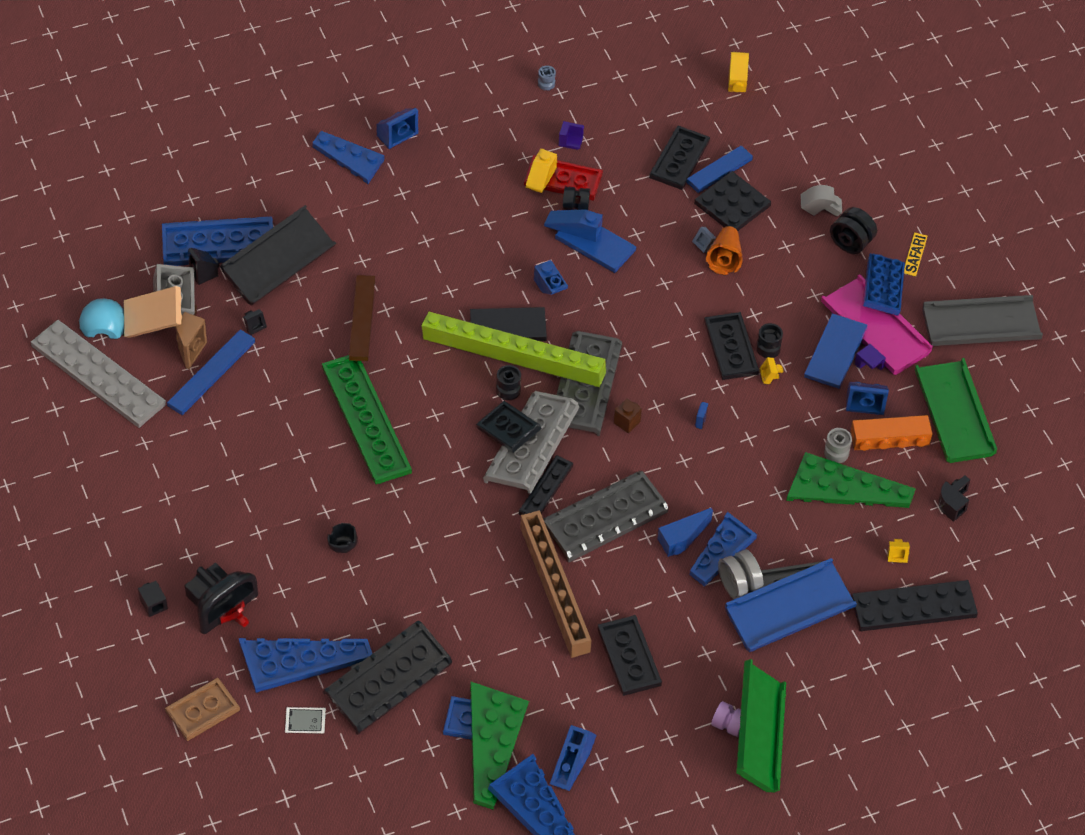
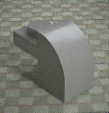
(820, 198)

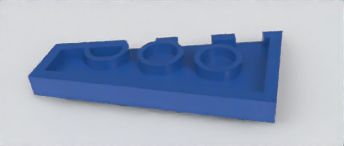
(356, 158)
(728, 539)

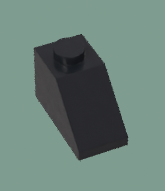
(204, 265)

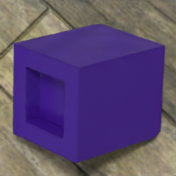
(571, 135)
(871, 357)

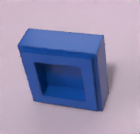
(701, 415)

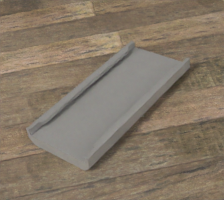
(528, 462)

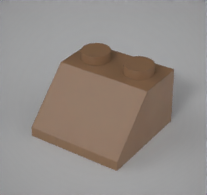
(191, 338)

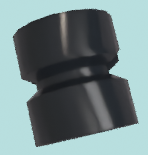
(570, 198)
(769, 340)
(508, 382)

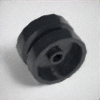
(853, 230)

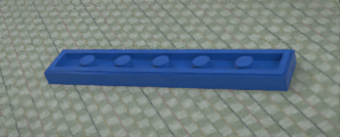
(211, 372)

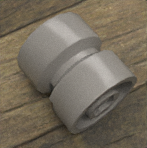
(838, 445)

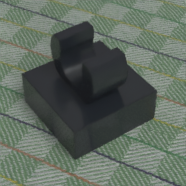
(254, 321)

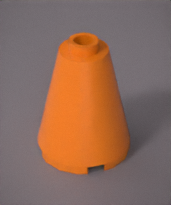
(725, 252)

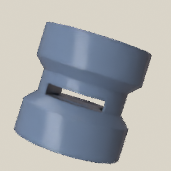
(546, 77)

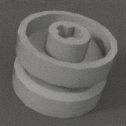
(740, 573)

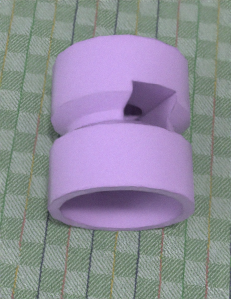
(727, 718)

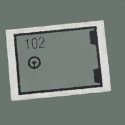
(305, 720)

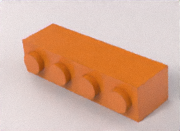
(891, 432)

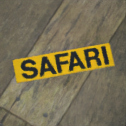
(915, 254)

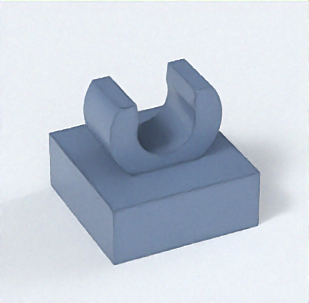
(704, 239)

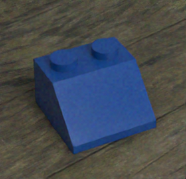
(398, 127)
(866, 398)

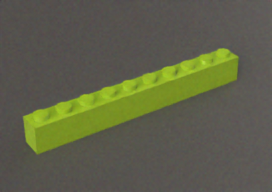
(514, 349)

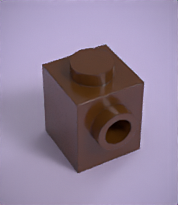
(627, 415)

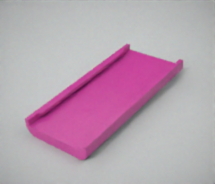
(885, 331)

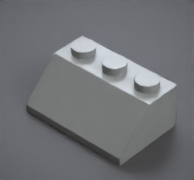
(170, 276)

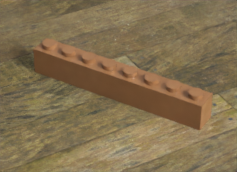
(555, 584)

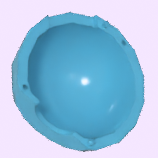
(102, 317)

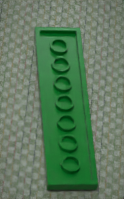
(366, 419)

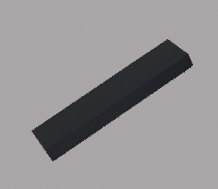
(547, 486)

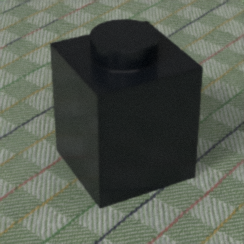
(152, 598)

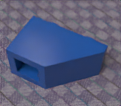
(549, 278)

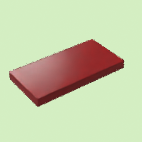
(572, 176)

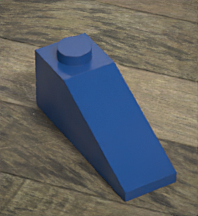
(576, 222)
(681, 533)
(572, 757)

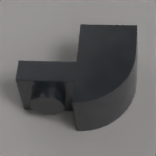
(952, 500)

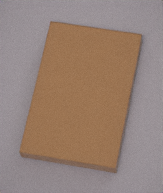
(202, 709)

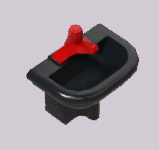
(221, 596)

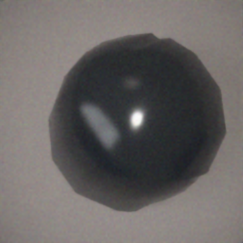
(342, 538)

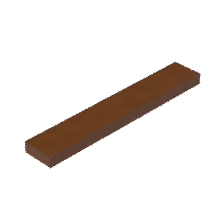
(362, 318)

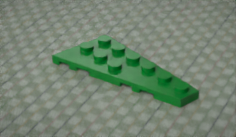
(842, 484)
(494, 729)

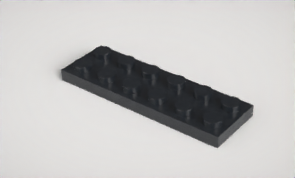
(914, 605)

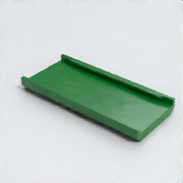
(956, 411)
(761, 728)

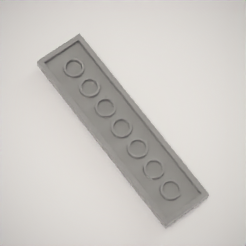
(98, 373)

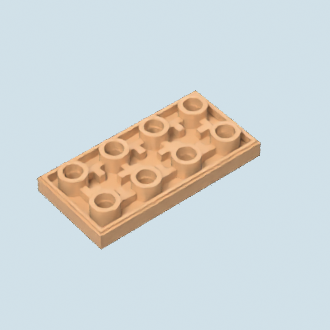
(152, 312)

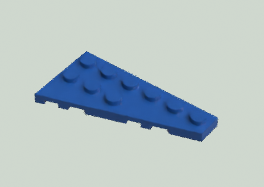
(293, 660)
(531, 799)

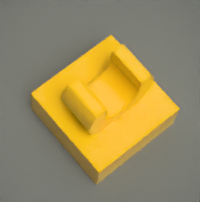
(770, 370)
(898, 551)

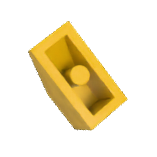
(738, 72)
(541, 170)

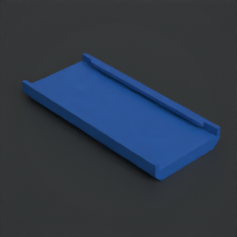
(218, 237)
(789, 605)

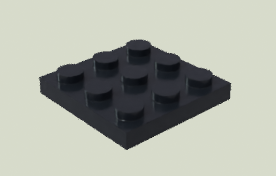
(732, 202)

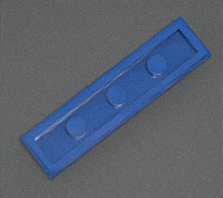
(719, 169)

